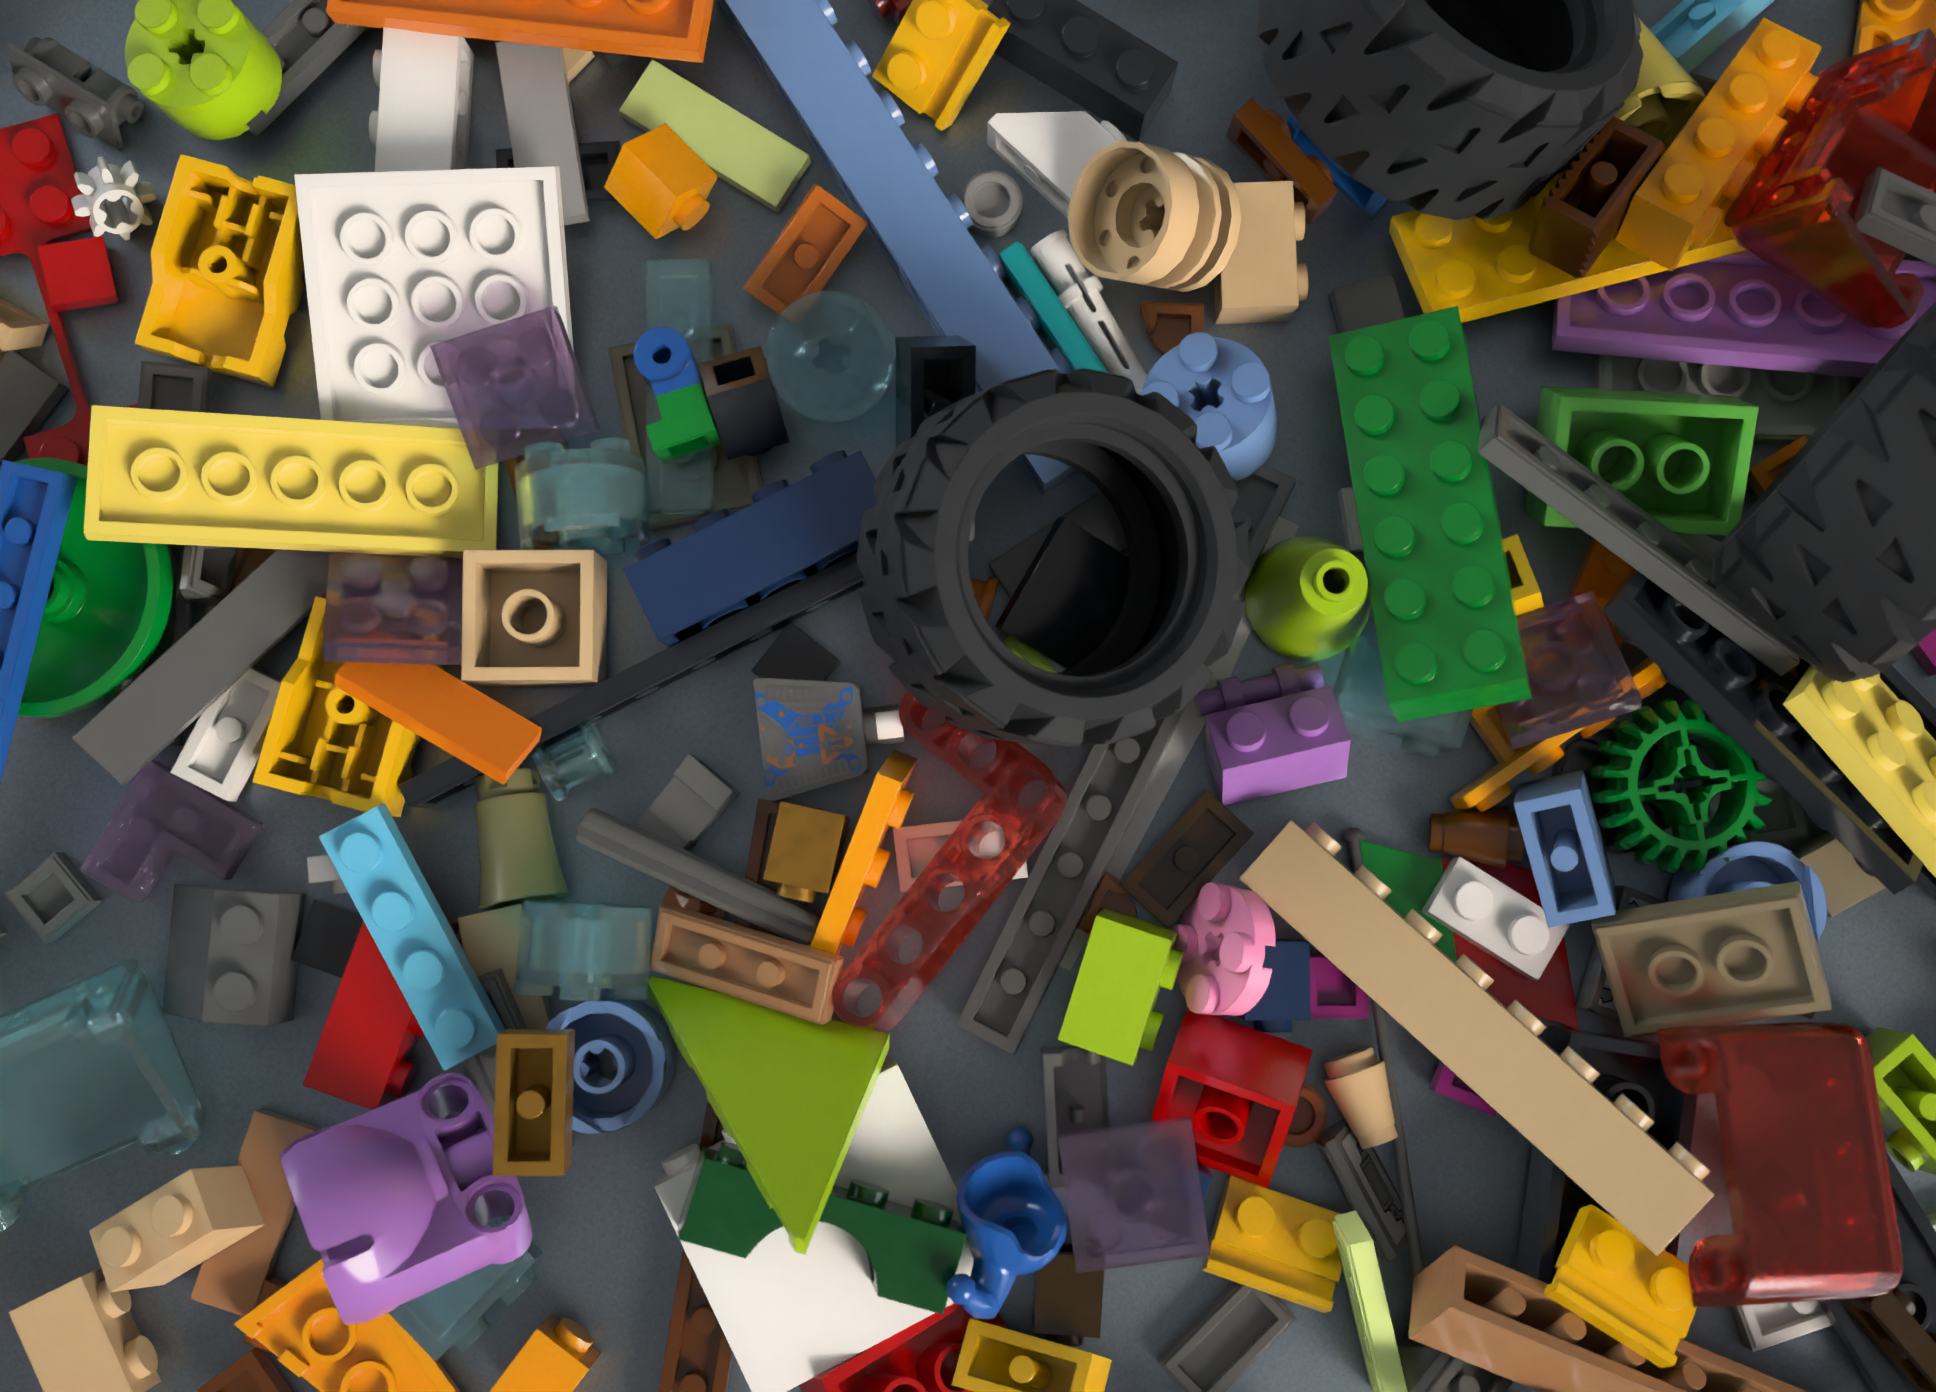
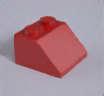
(1235, 1090)

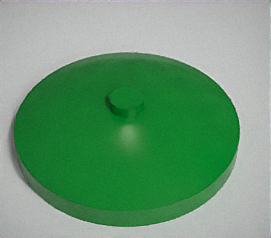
(99, 614)

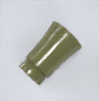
(515, 842)

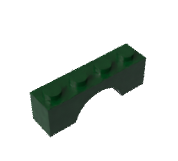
(907, 1247)

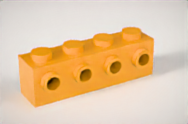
(1717, 145)

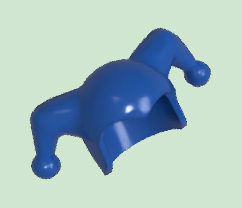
(1009, 1222)

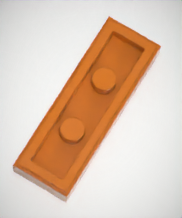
(444, 713)

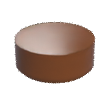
(1308, 1119)

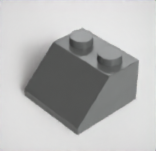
(233, 955)

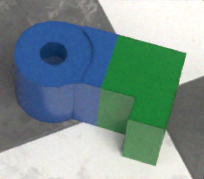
(680, 393)

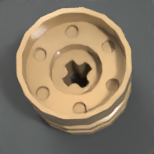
(1153, 217)

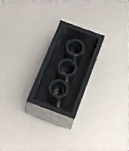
(1551, 1195)

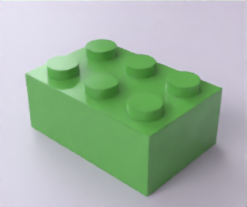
(1664, 451)

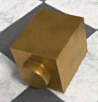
(805, 851)

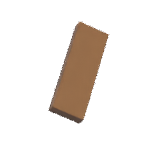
(745, 963)
(237, 1273)

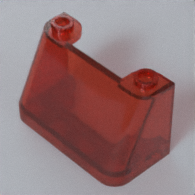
(1808, 188)
(1798, 1163)

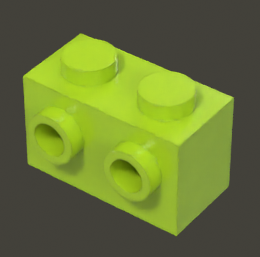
(1120, 986)
(1906, 1097)

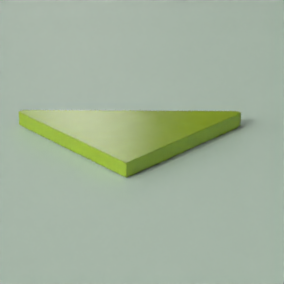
(779, 1089)

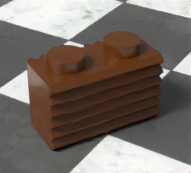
(1593, 197)

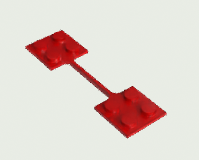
(34, 212)

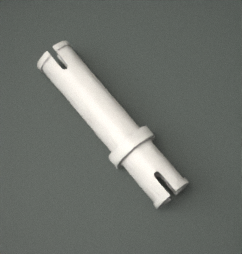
(1087, 308)

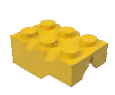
(224, 272)
(328, 740)

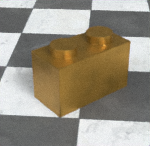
(533, 1102)

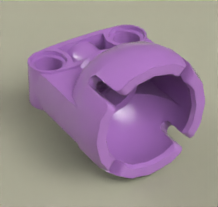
(406, 1198)

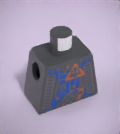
(817, 733)

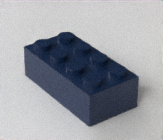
(754, 551)

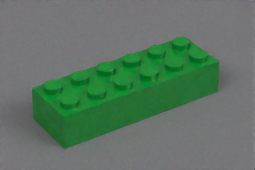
(1428, 517)

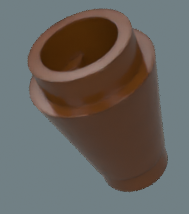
(1478, 836)

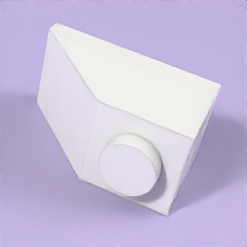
(1050, 148)

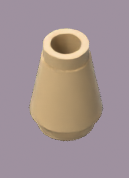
(1362, 1095)

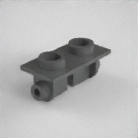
(52, 76)

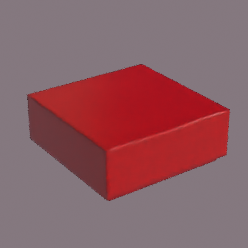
(78, 274)

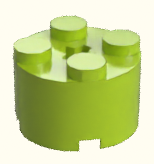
(202, 65)

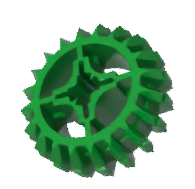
(1682, 811)

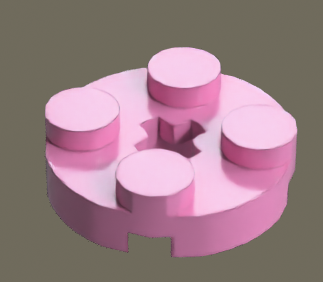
(1224, 950)

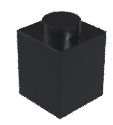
(744, 403)

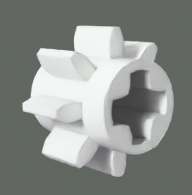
(117, 214)

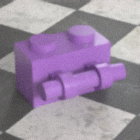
(1273, 733)

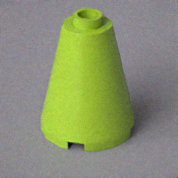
(1307, 598)

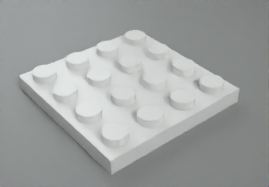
(415, 264)

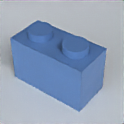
(1565, 849)

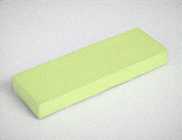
(720, 135)
(1369, 1304)

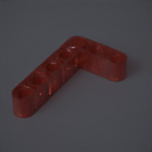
(955, 861)

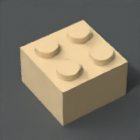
(534, 618)

